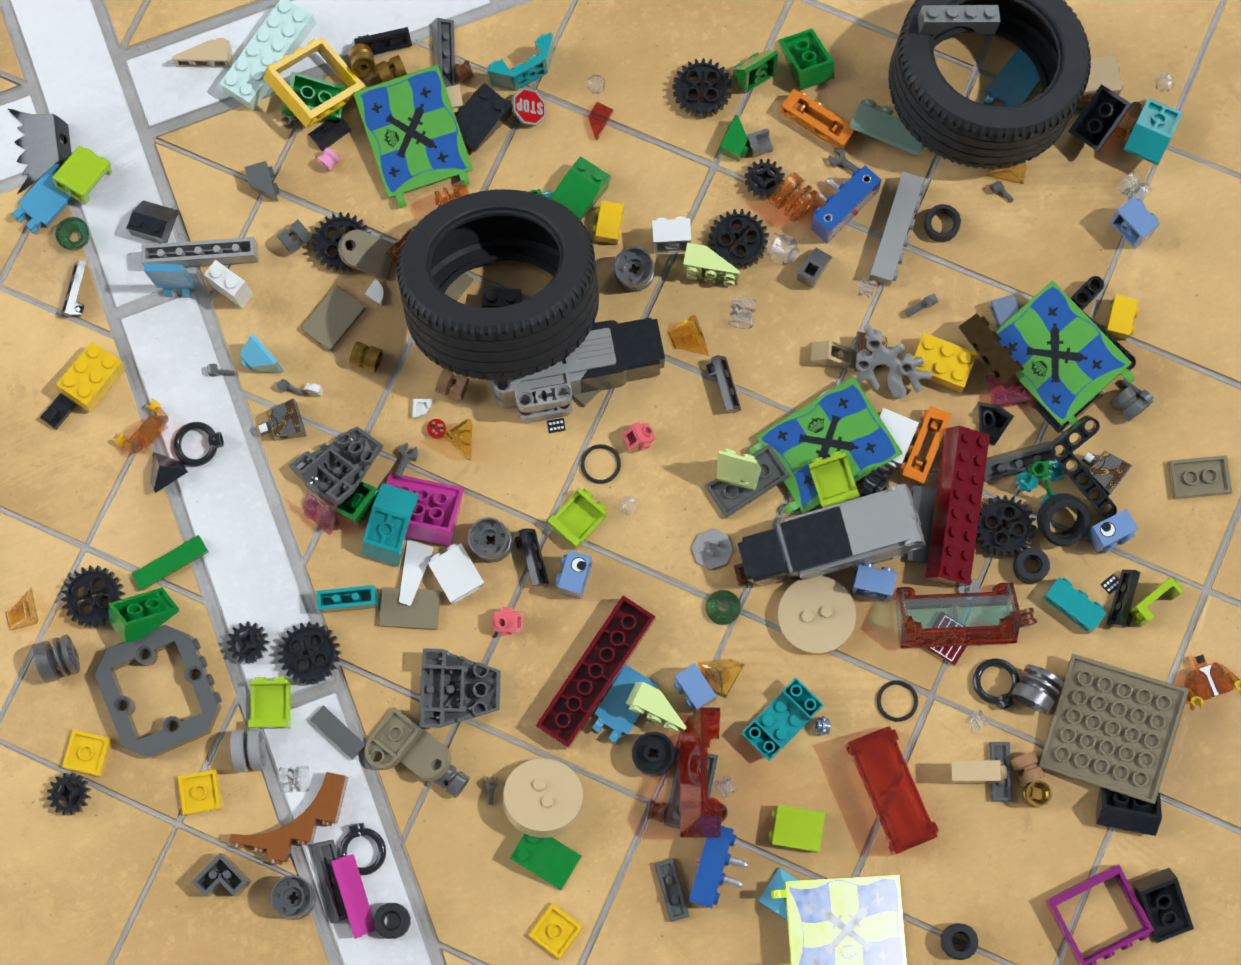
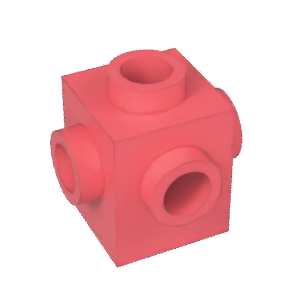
(638, 436)
(507, 621)

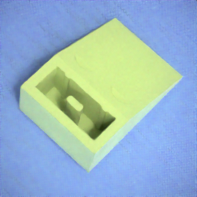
(707, 265)
(737, 469)
(653, 703)

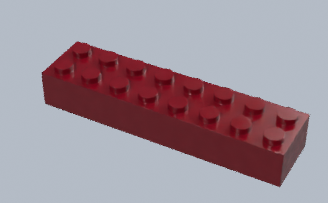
(957, 506)
(595, 672)

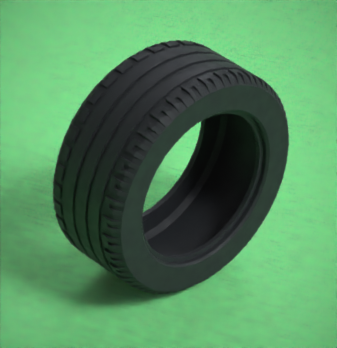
(983, 133)
(509, 338)

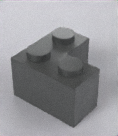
(221, 872)

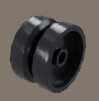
(653, 742)

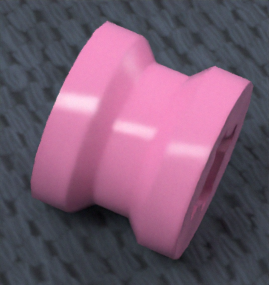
(328, 159)

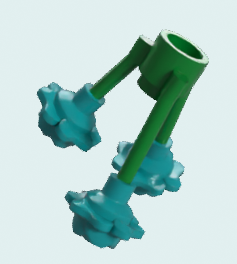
(1040, 471)

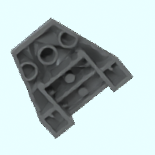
(337, 467)
(455, 689)

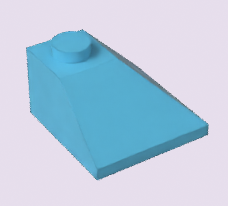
(258, 357)
(777, 905)

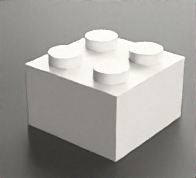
(671, 235)

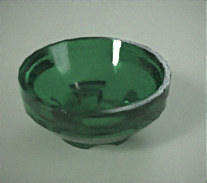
(67, 228)
(723, 617)

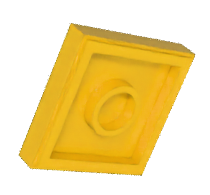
(86, 753)
(200, 792)
(555, 931)

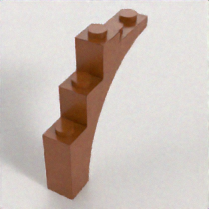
(279, 842)

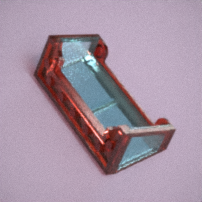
(957, 618)

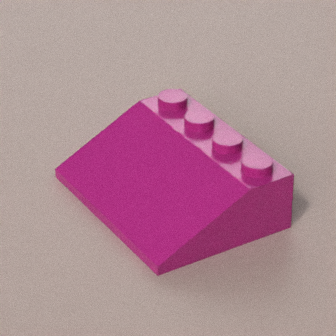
(435, 510)

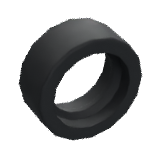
(945, 209)

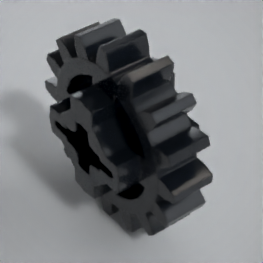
(756, 177)
(877, 481)
(246, 649)
(71, 801)

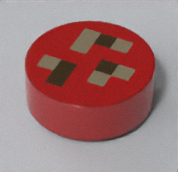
(436, 428)

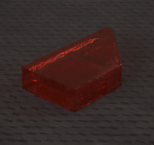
(598, 118)

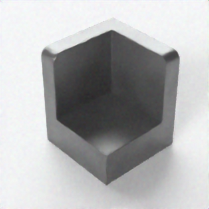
(759, 143)

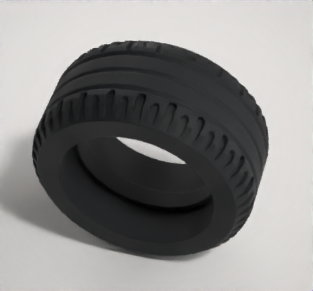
(1079, 528)

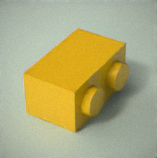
(609, 222)
(1121, 317)

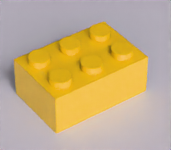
(947, 361)
(91, 376)

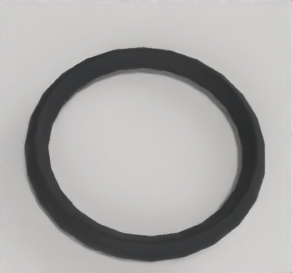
(596, 447)
(894, 718)

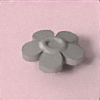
(971, 588)

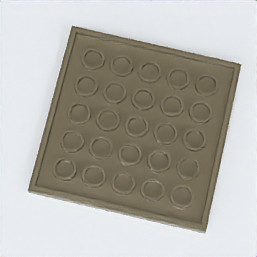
(1113, 728)

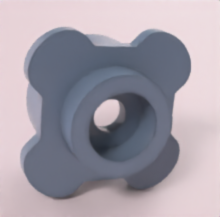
(822, 726)

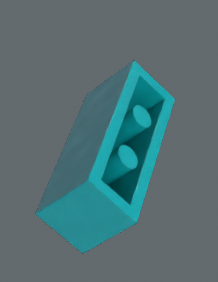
(347, 599)
(1075, 604)

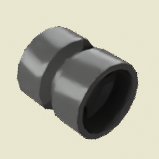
(299, 231)
(1128, 404)
(453, 781)

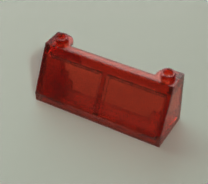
(892, 790)
(698, 814)

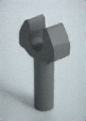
(842, 160)
(927, 302)
(1145, 396)
(405, 459)

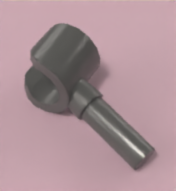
(291, 121)
(998, 186)
(213, 370)
(284, 384)
(491, 786)

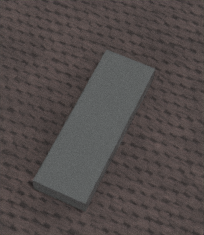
(338, 732)
(1001, 791)
(672, 890)

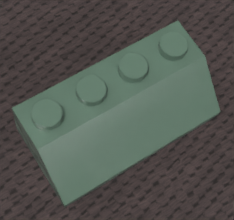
(884, 125)

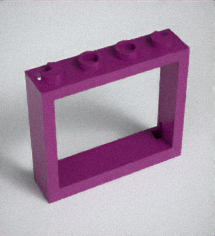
(1123, 943)

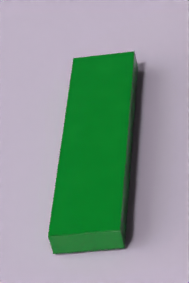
(170, 563)

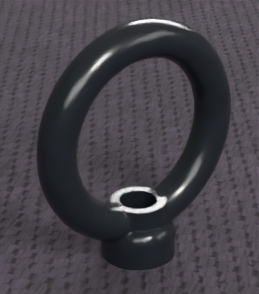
(215, 441)
(1004, 700)
(360, 830)

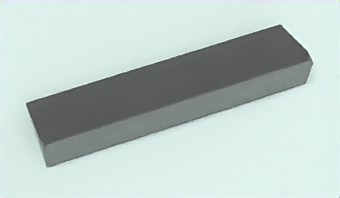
(444, 49)
(1016, 461)
(323, 855)

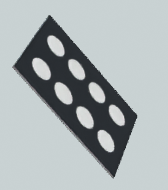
(556, 425)
(1110, 583)

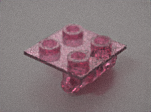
(1014, 394)
(320, 514)

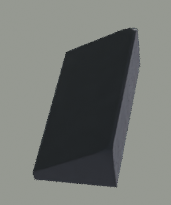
(329, 133)

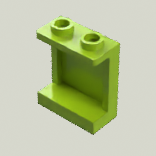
(81, 173)
(833, 479)
(578, 518)
(1140, 611)
(270, 703)
(797, 828)

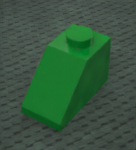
(735, 141)

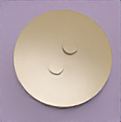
(816, 615)
(543, 798)

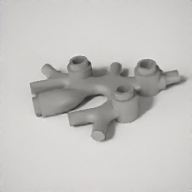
(898, 367)

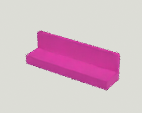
(353, 895)

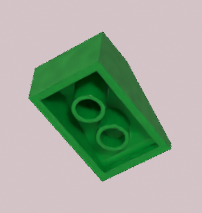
(807, 58)
(756, 70)
(313, 93)
(581, 187)
(358, 503)
(141, 614)
(546, 859)

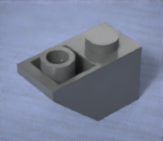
(261, 180)
(813, 267)

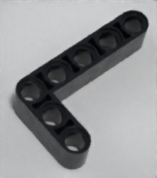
(1089, 295)
(1078, 469)

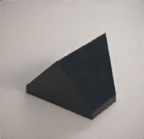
(993, 420)
(165, 471)

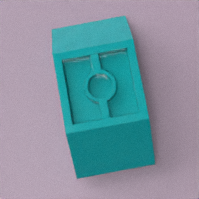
(524, 73)
(1153, 131)
(389, 524)
(782, 719)

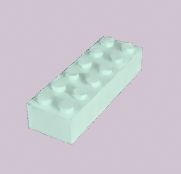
(278, 36)

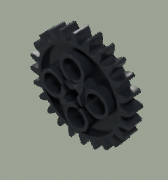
(718, 88)
(724, 230)
(324, 243)
(1012, 541)
(88, 580)
(292, 658)

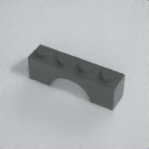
(937, 18)

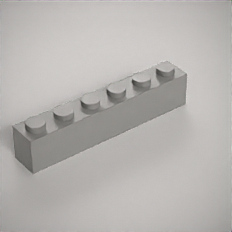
(896, 229)
(202, 252)

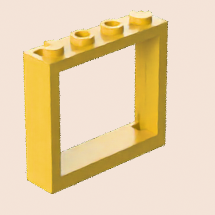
(291, 99)

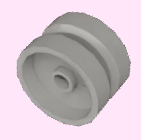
(248, 750)

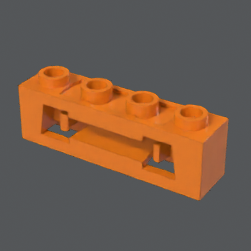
(794, 109)
(936, 417)

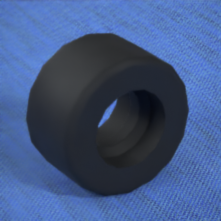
(1040, 557)
(379, 920)
(968, 932)

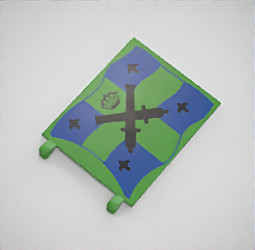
(413, 132)
(1061, 353)
(832, 423)

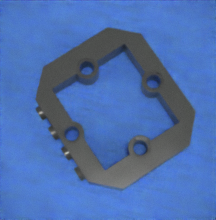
(165, 739)

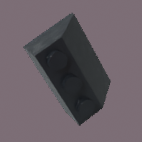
(1100, 118)
(1127, 812)

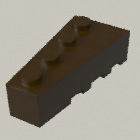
(991, 351)

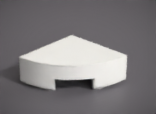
(375, 292)
(314, 389)
(421, 407)

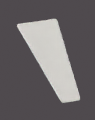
(415, 563)

